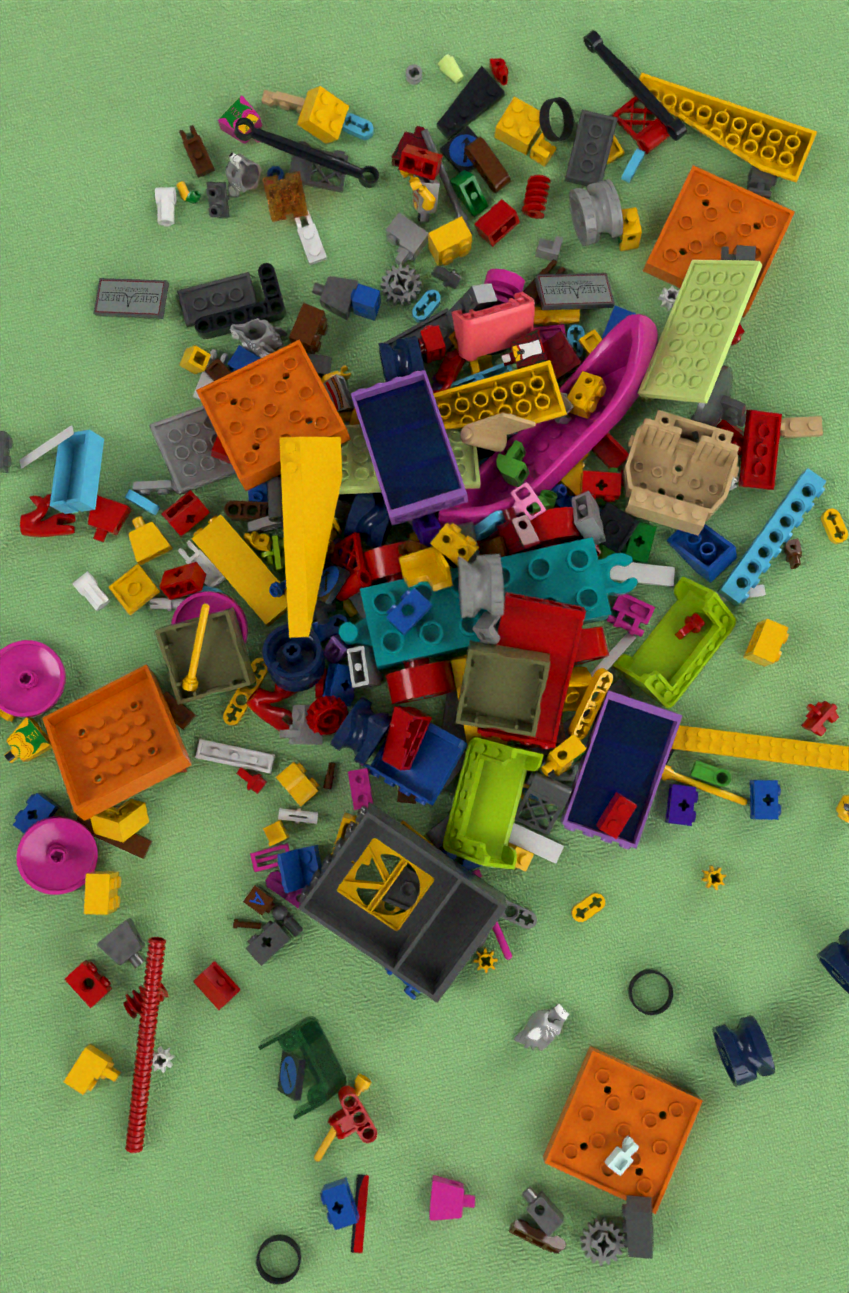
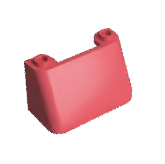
(493, 327)

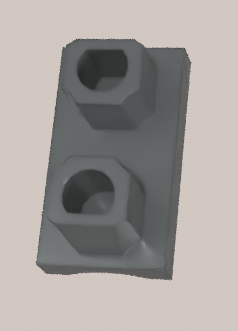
(218, 199)

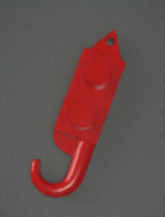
(449, 370)

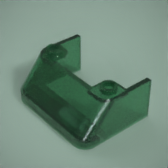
(320, 1057)

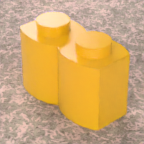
(297, 783)

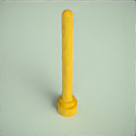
(190, 682)
(669, 774)
(361, 1084)

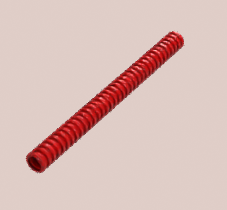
(145, 1045)

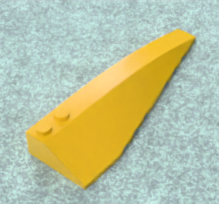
(755, 137)
(525, 392)

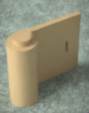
(493, 431)

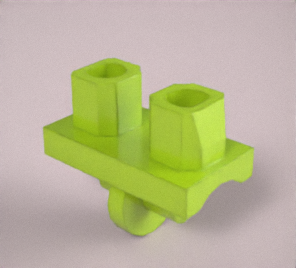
(278, 545)

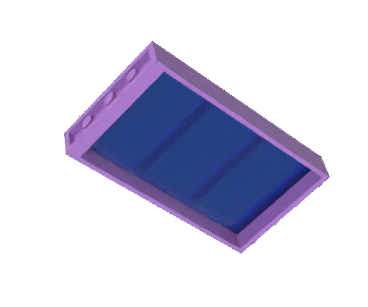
(409, 447)
(621, 756)

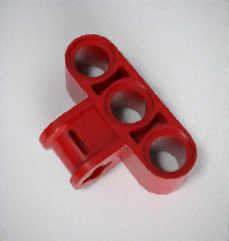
(346, 1118)

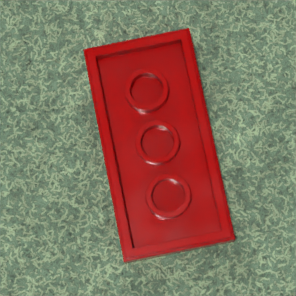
(760, 450)

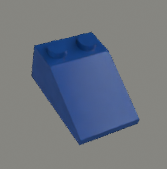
(706, 553)

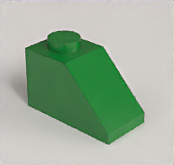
(469, 192)

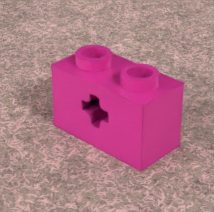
(360, 788)

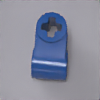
(329, 629)

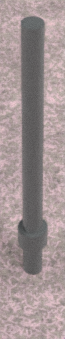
(445, 180)

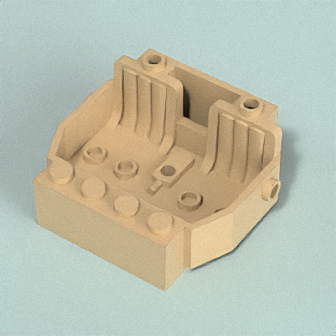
(704, 477)

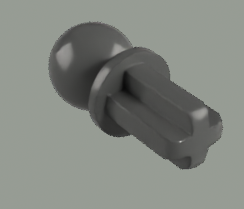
(281, 914)

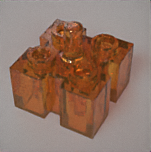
(285, 196)

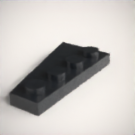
(472, 102)

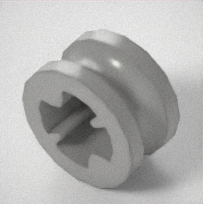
(413, 80)

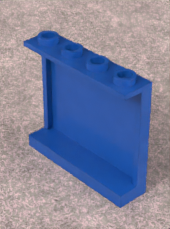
(430, 768)

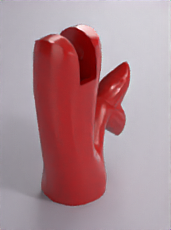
(53, 526)
(260, 702)

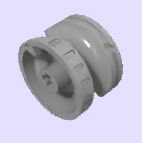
(596, 211)
(481, 585)

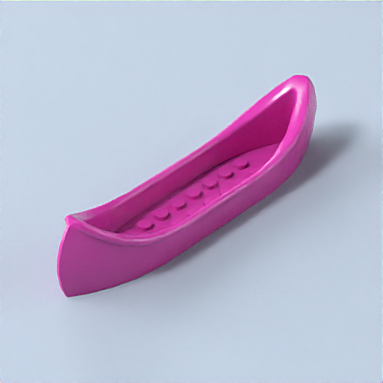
(557, 447)

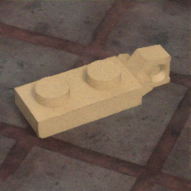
(283, 100)
(801, 427)

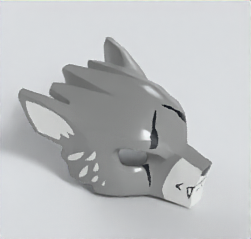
(241, 174)
(262, 341)
(539, 1030)

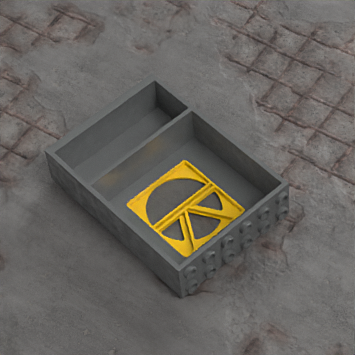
(429, 939)

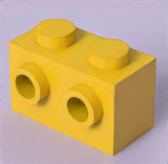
(586, 394)
(454, 544)

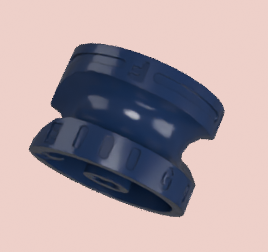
(401, 359)
(370, 519)
(293, 662)
(362, 731)
(836, 960)
(744, 1051)

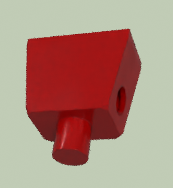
(107, 517)

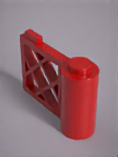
(649, 136)
(358, 577)

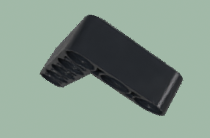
(247, 311)

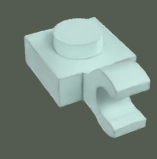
(620, 1158)

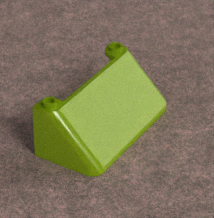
(669, 665)
(488, 802)

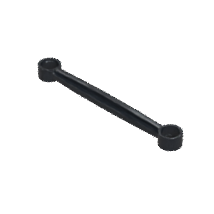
(674, 127)
(306, 152)

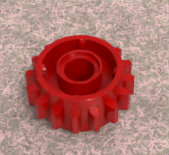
(326, 715)

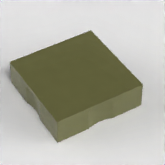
(222, 659)
(502, 688)

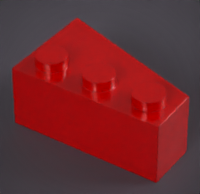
(405, 736)

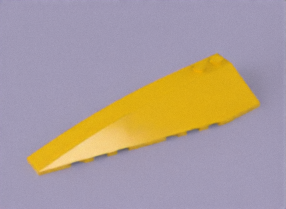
(309, 500)

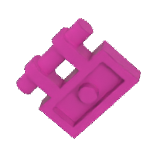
(634, 609)

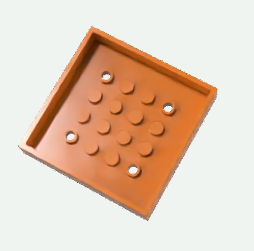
(724, 222)
(269, 410)
(115, 742)
(608, 1117)

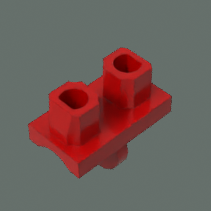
(818, 715)

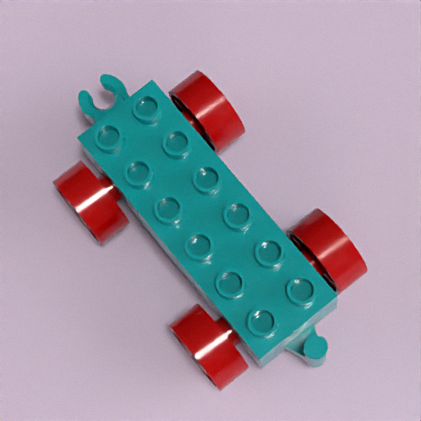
(553, 571)

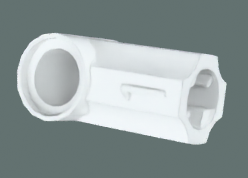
(165, 201)
(88, 587)

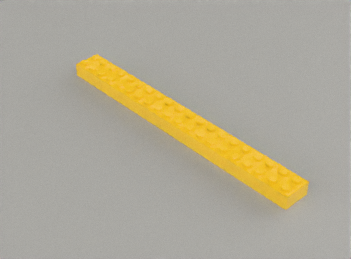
(762, 748)

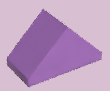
(336, 650)

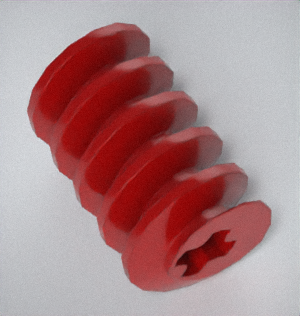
(535, 196)
(133, 1004)

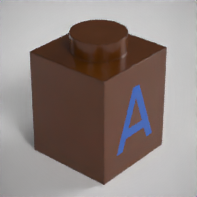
(260, 900)

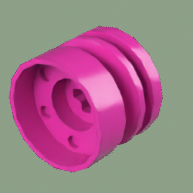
(504, 284)

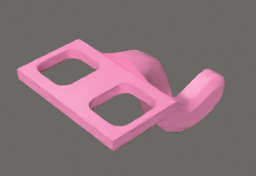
(521, 505)

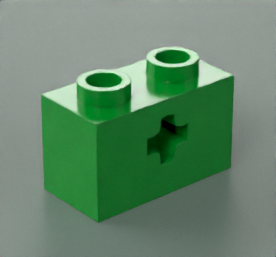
(645, 534)

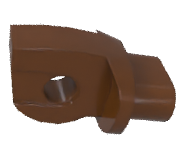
(793, 555)

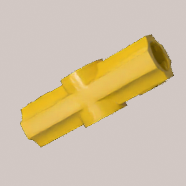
(556, 317)

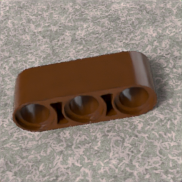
(487, 164)
(244, 507)

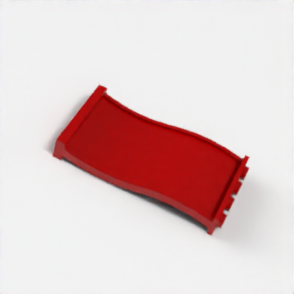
(549, 629)

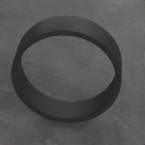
(545, 122)
(664, 1007)
(267, 1277)

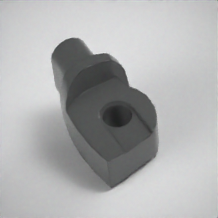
(449, 278)

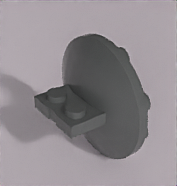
(720, 404)

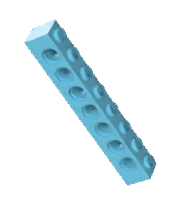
(814, 485)

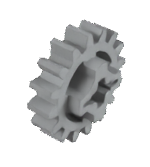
(393, 289)
(609, 1244)

